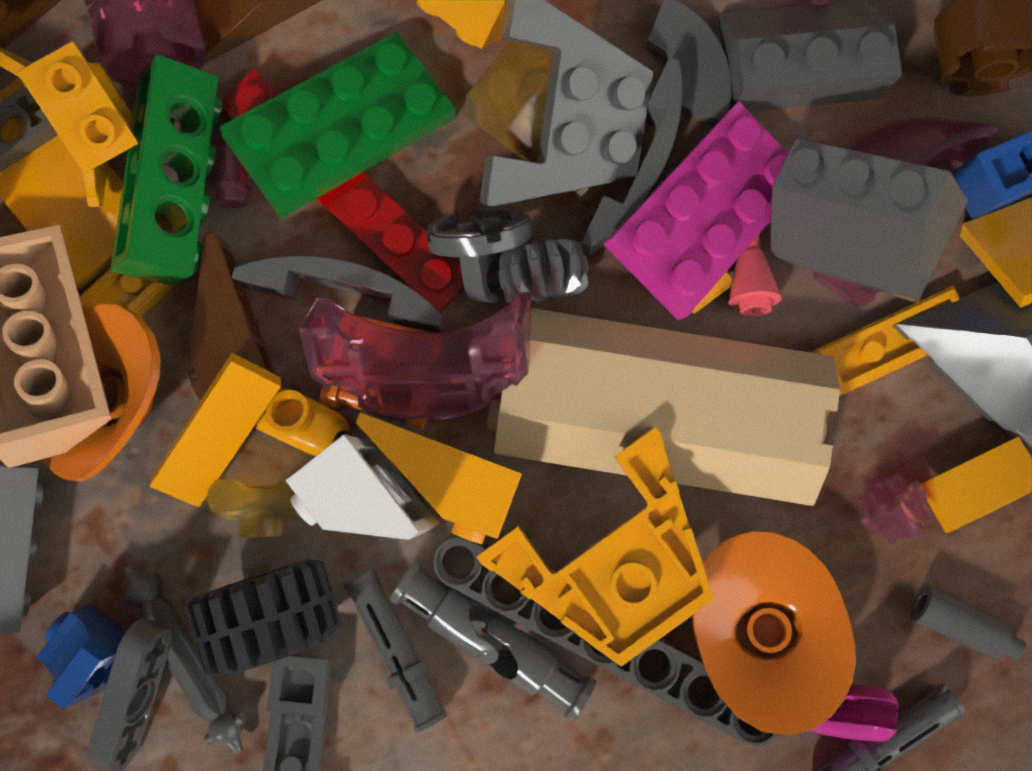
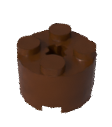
(983, 44)

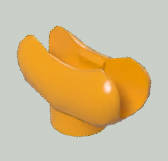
(301, 422)

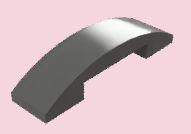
(664, 114)
(283, 274)
(298, 714)

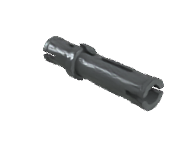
(396, 651)
(913, 727)

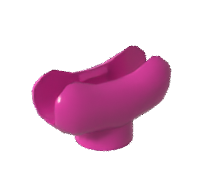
(864, 715)

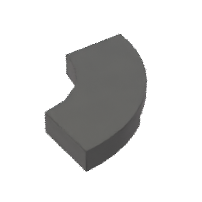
(702, 60)

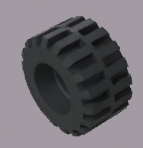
(263, 618)

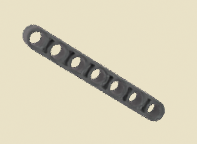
(668, 684)

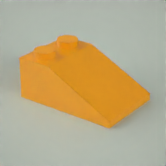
(455, 483)

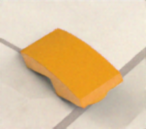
(980, 485)

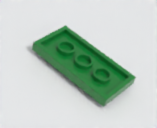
(338, 124)

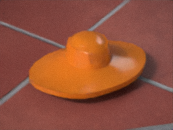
(129, 373)
(775, 634)

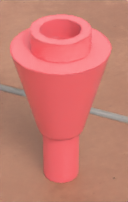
(753, 283)

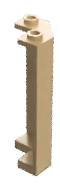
(725, 408)

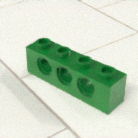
(140, 245)

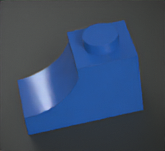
(80, 654)

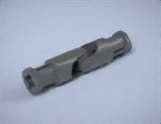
(526, 665)

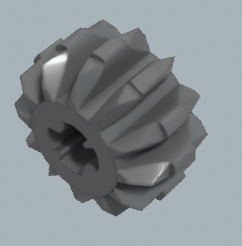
(545, 269)

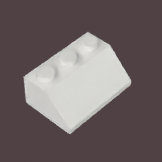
(358, 492)

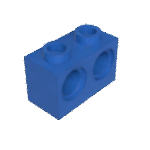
(997, 176)

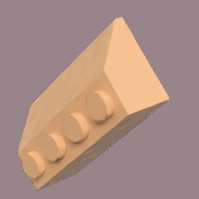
(47, 358)

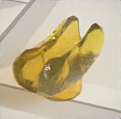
(256, 507)

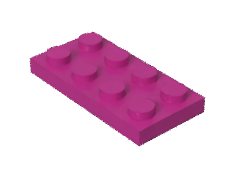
(702, 213)

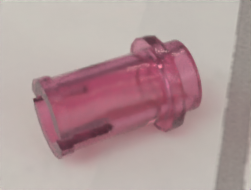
(231, 178)

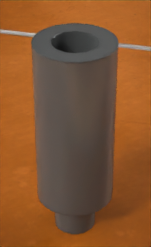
(966, 624)

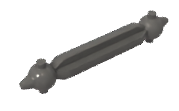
(184, 662)

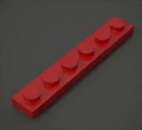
(371, 217)

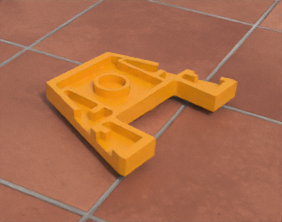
(629, 582)

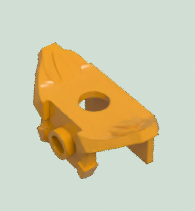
(81, 108)

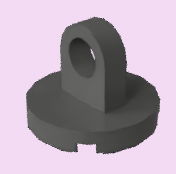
(479, 246)

